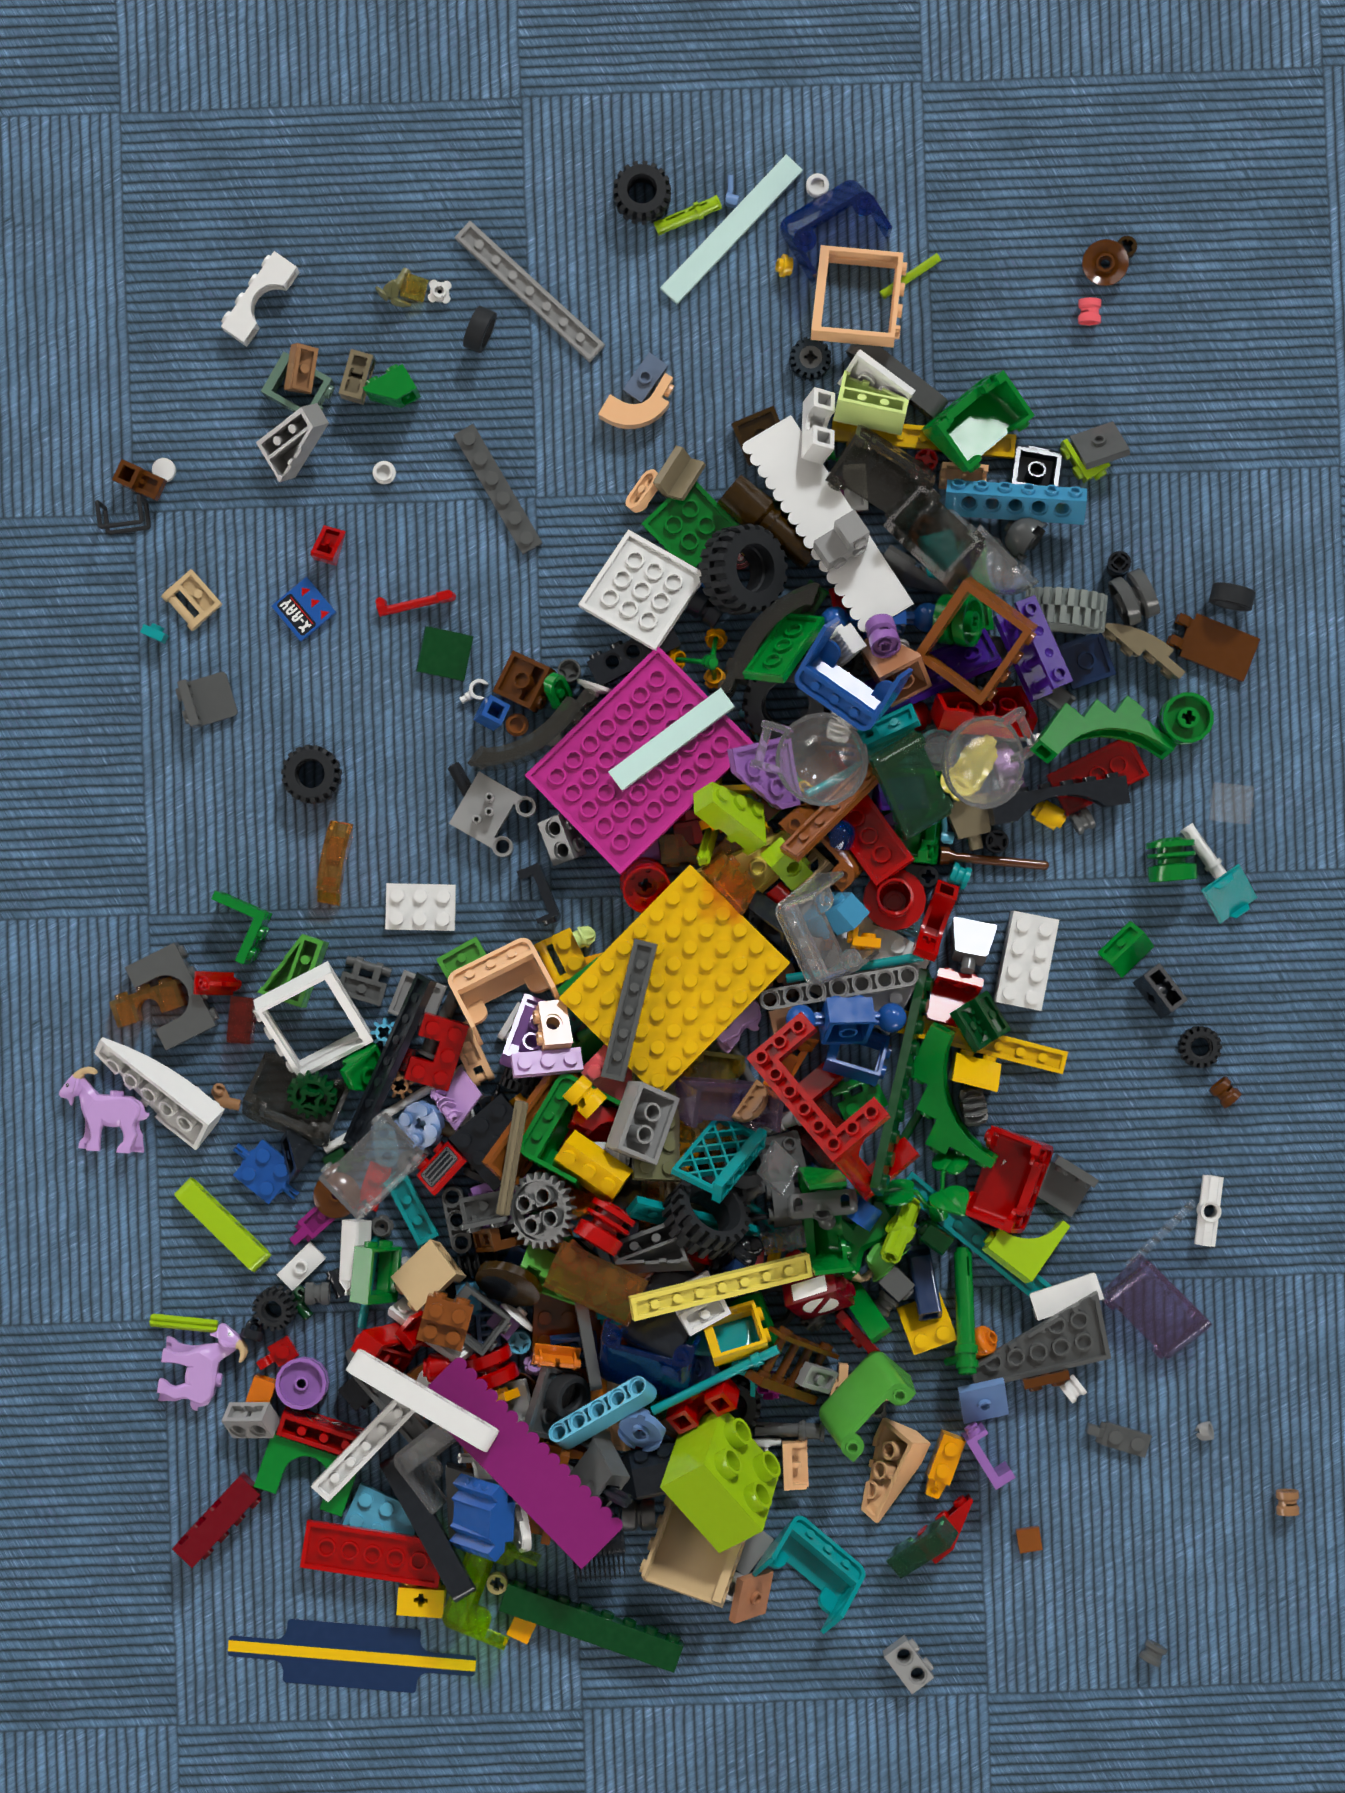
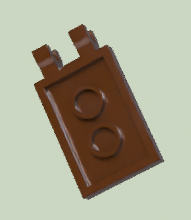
(1215, 645)

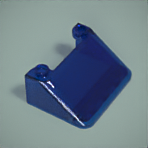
(622, 1363)

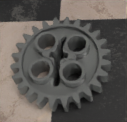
(534, 1189)

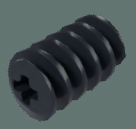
(471, 1265)

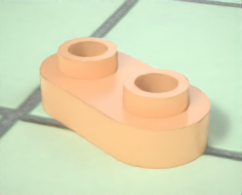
(642, 492)

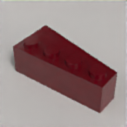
(217, 1520)

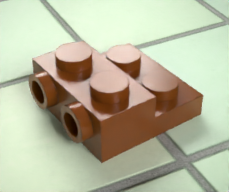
(445, 1321)

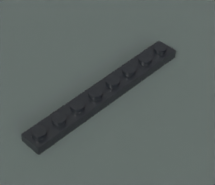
(391, 1058)

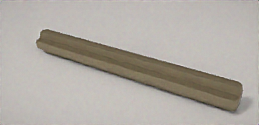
(512, 1158)

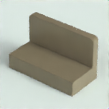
(678, 474)

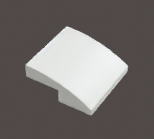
(701, 1316)

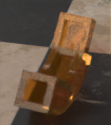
(333, 862)

